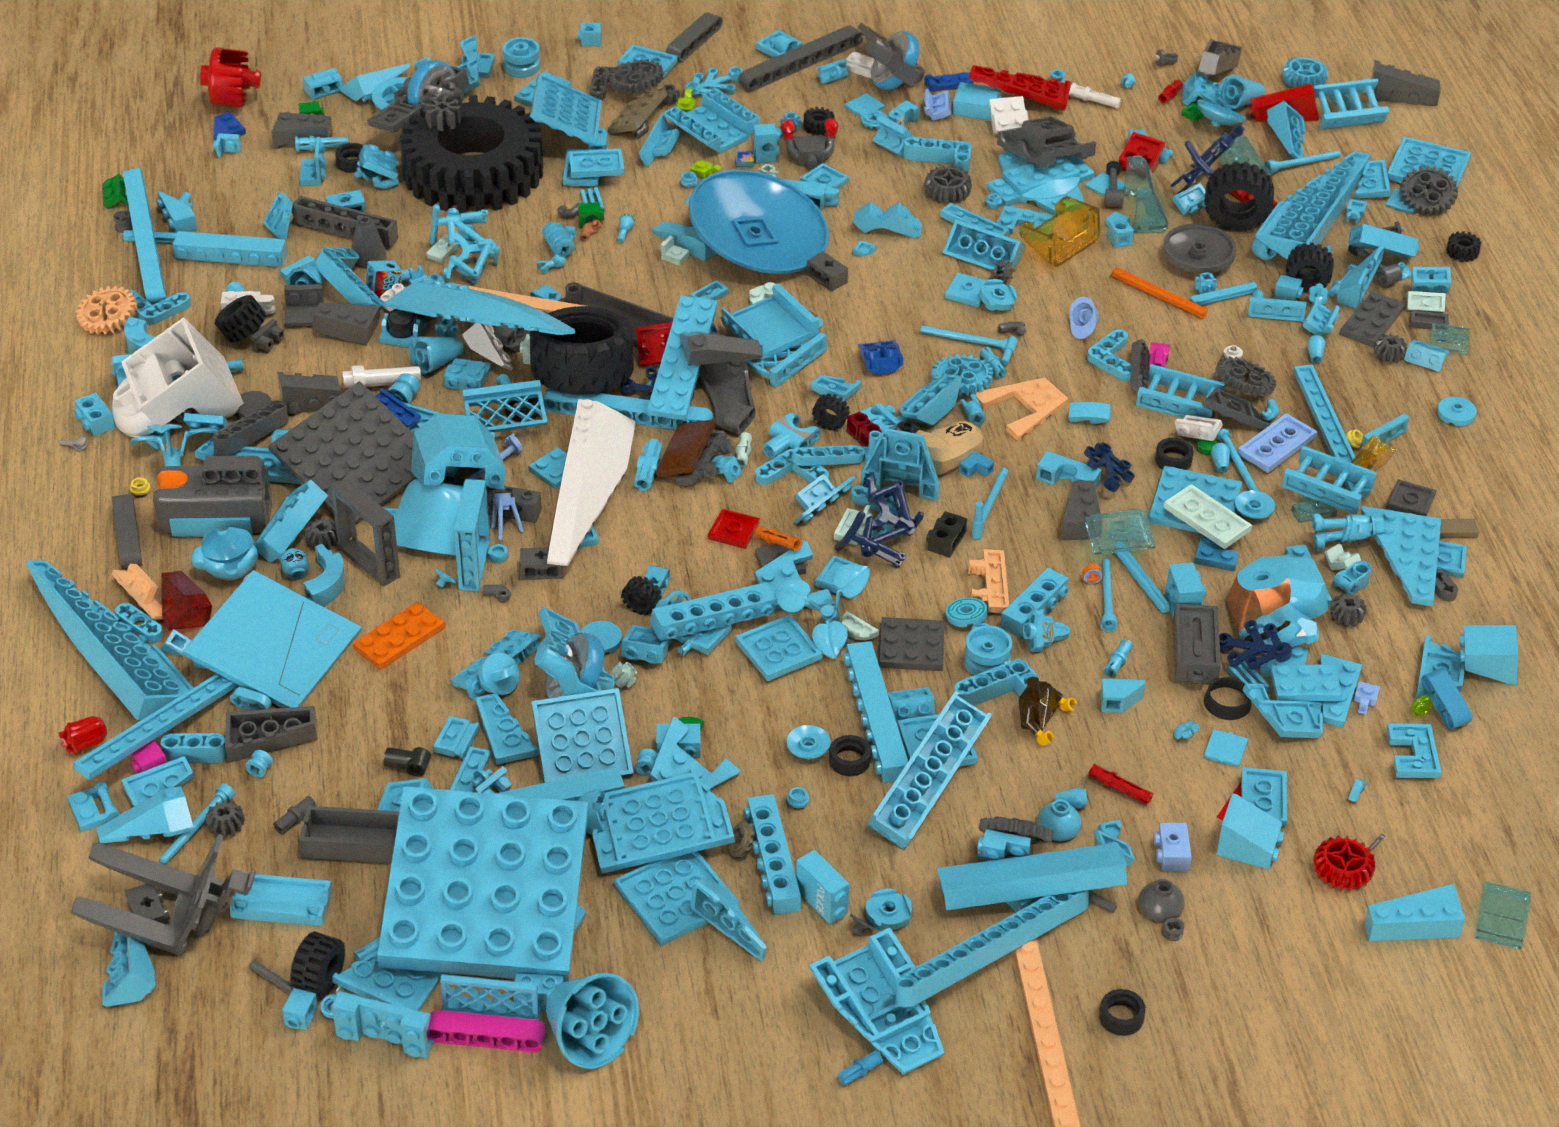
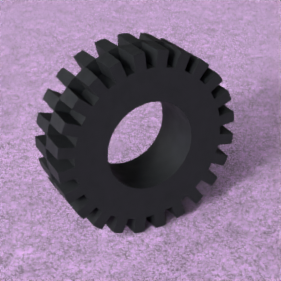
(506, 168)

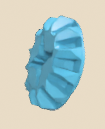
(867, 118)

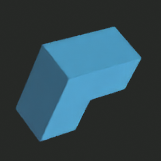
(976, 463)

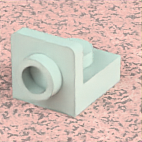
(673, 253)
(1339, 559)

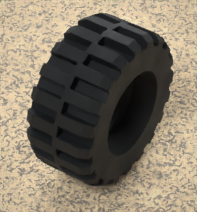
(1239, 177)

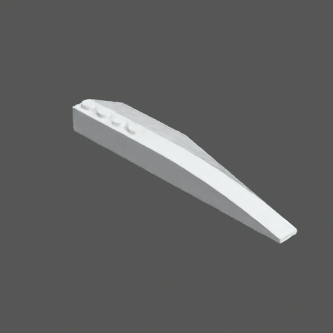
(592, 469)

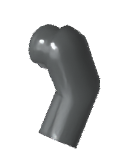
(641, 130)
(566, 213)
(499, 591)

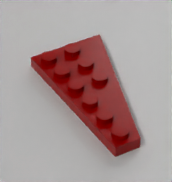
(1026, 85)

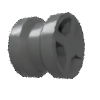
(122, 221)

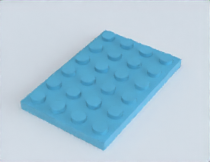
(566, 109)

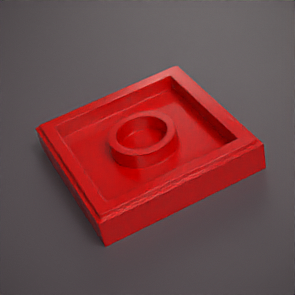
(733, 528)

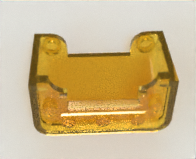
(1065, 234)

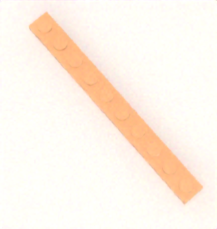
(1046, 1036)

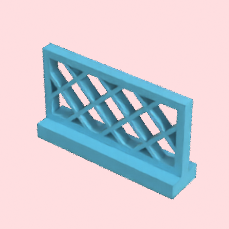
(793, 361)
(503, 395)
(485, 1005)

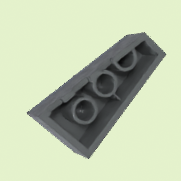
(1219, 57)

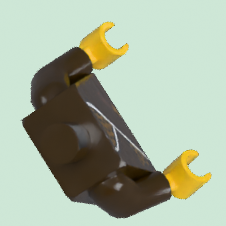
(1038, 705)

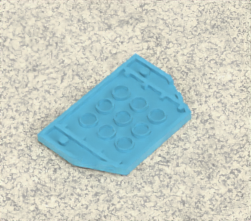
(660, 822)

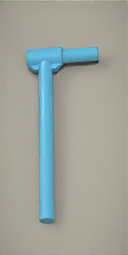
(1007, 345)
(981, 511)

